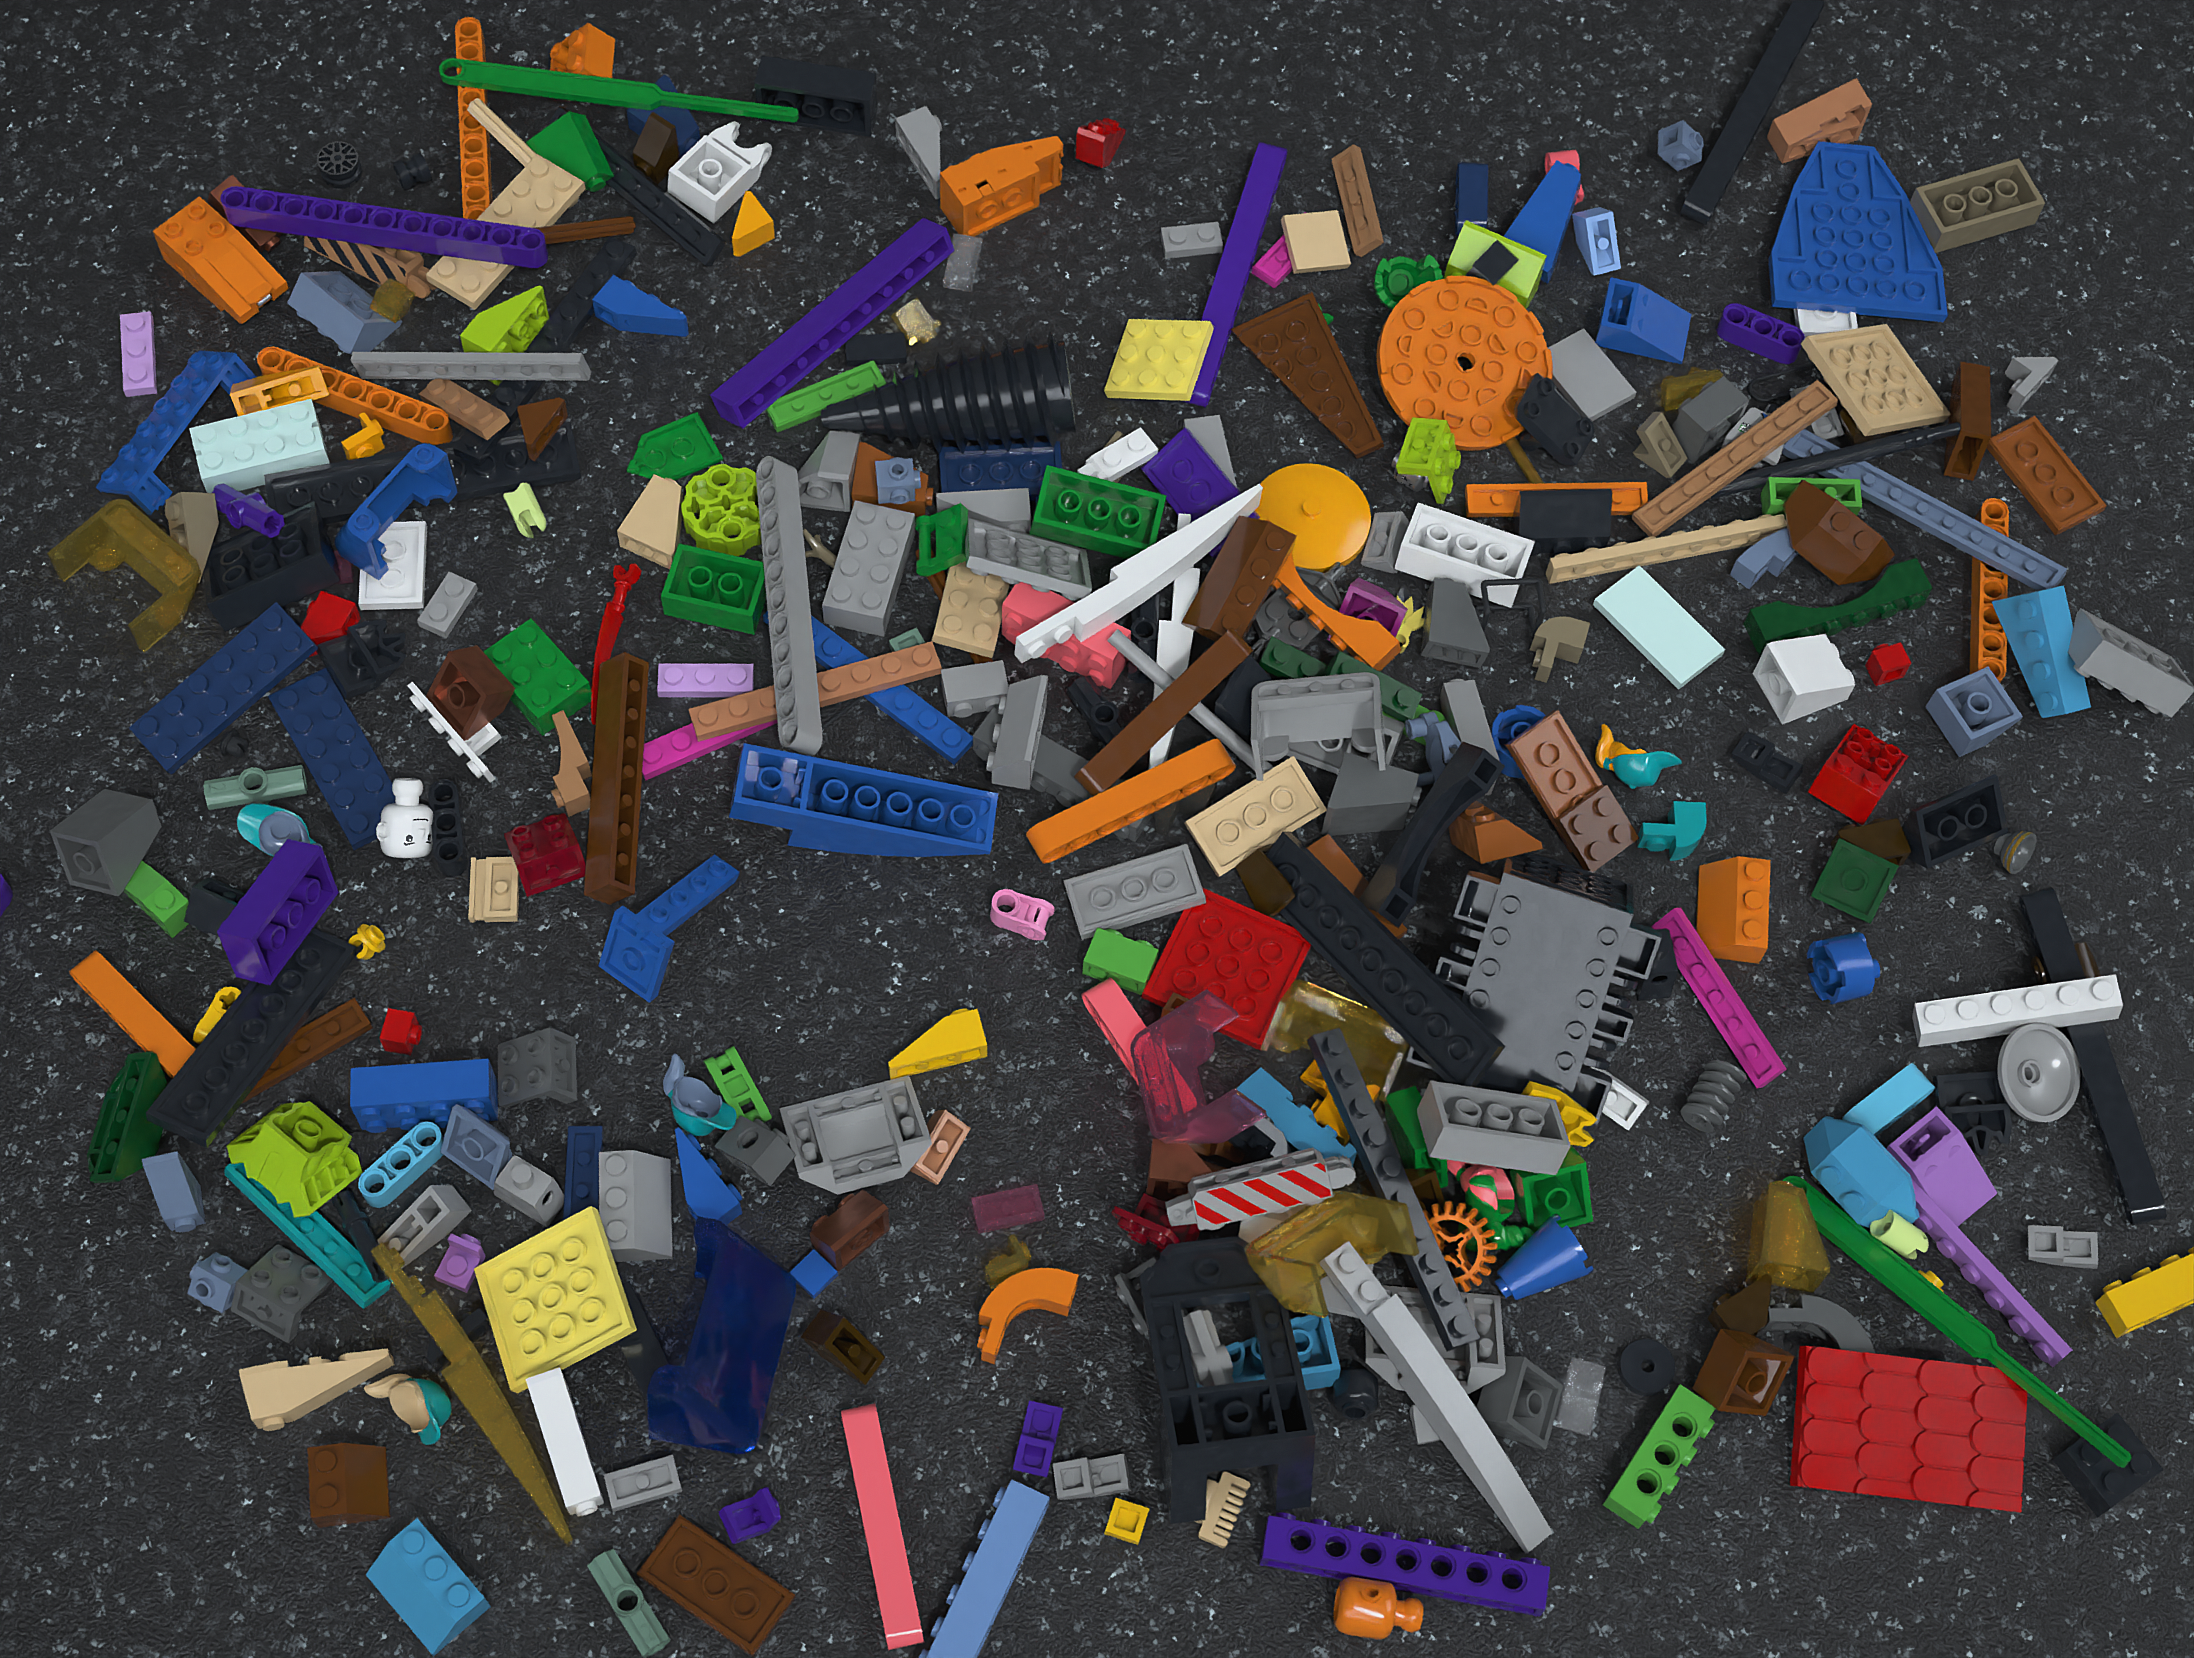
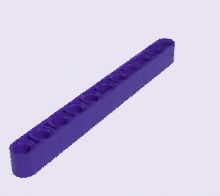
(385, 227)
(1238, 261)

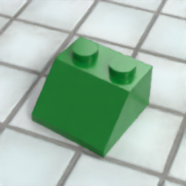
(1545, 1194)

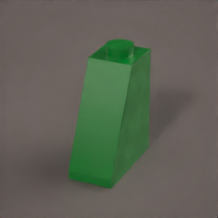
(575, 149)
(1408, 1134)

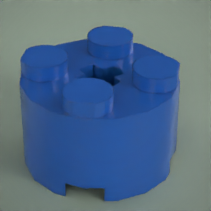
(1507, 727)
(1842, 968)

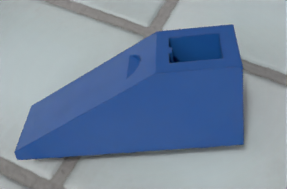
(632, 310)
(703, 1187)

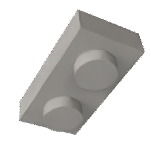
(1191, 240)
(447, 604)
(642, 1483)

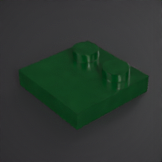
(1854, 881)

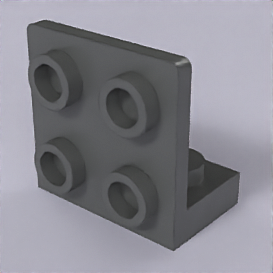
(537, 1067)
(278, 1291)

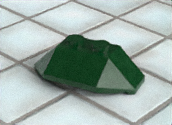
(122, 1129)

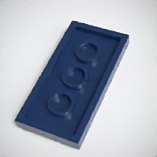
(997, 467)

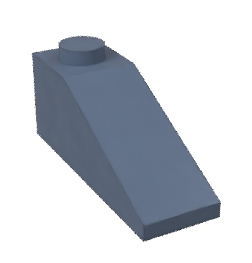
(175, 1191)

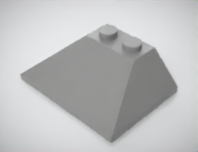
(857, 1135)
(1471, 1364)

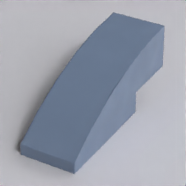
(1769, 554)

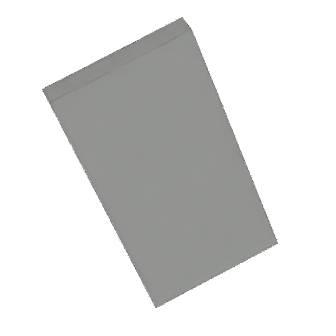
(1135, 891)

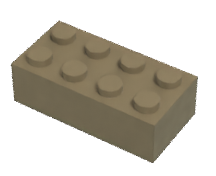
(1977, 205)

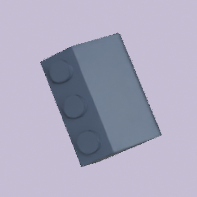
(340, 311)

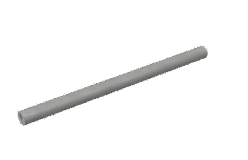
(1199, 712)

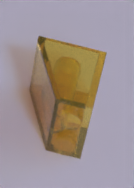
(1786, 1239)

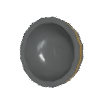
(2015, 850)

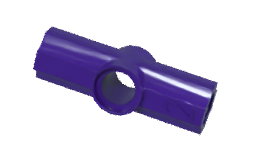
(248, 510)

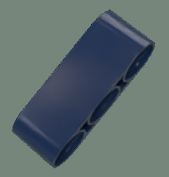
(1471, 195)

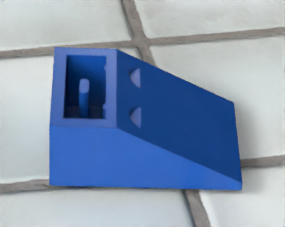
(1642, 322)

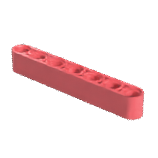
(882, 1527)

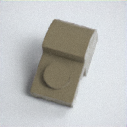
(1558, 638)

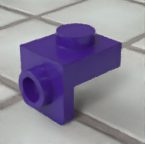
(750, 1516)

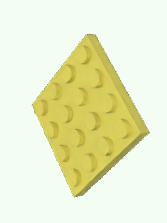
(554, 1298)

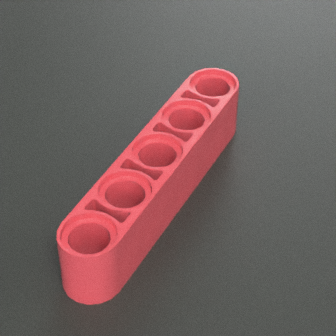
(1115, 1018)

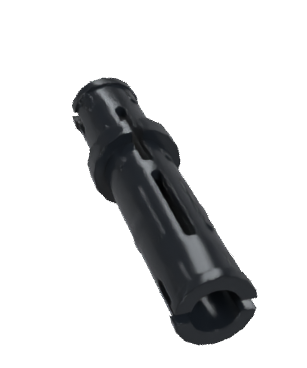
(357, 1226)

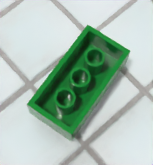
(1096, 513)

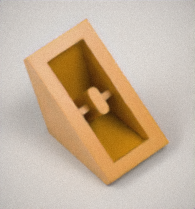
(752, 226)

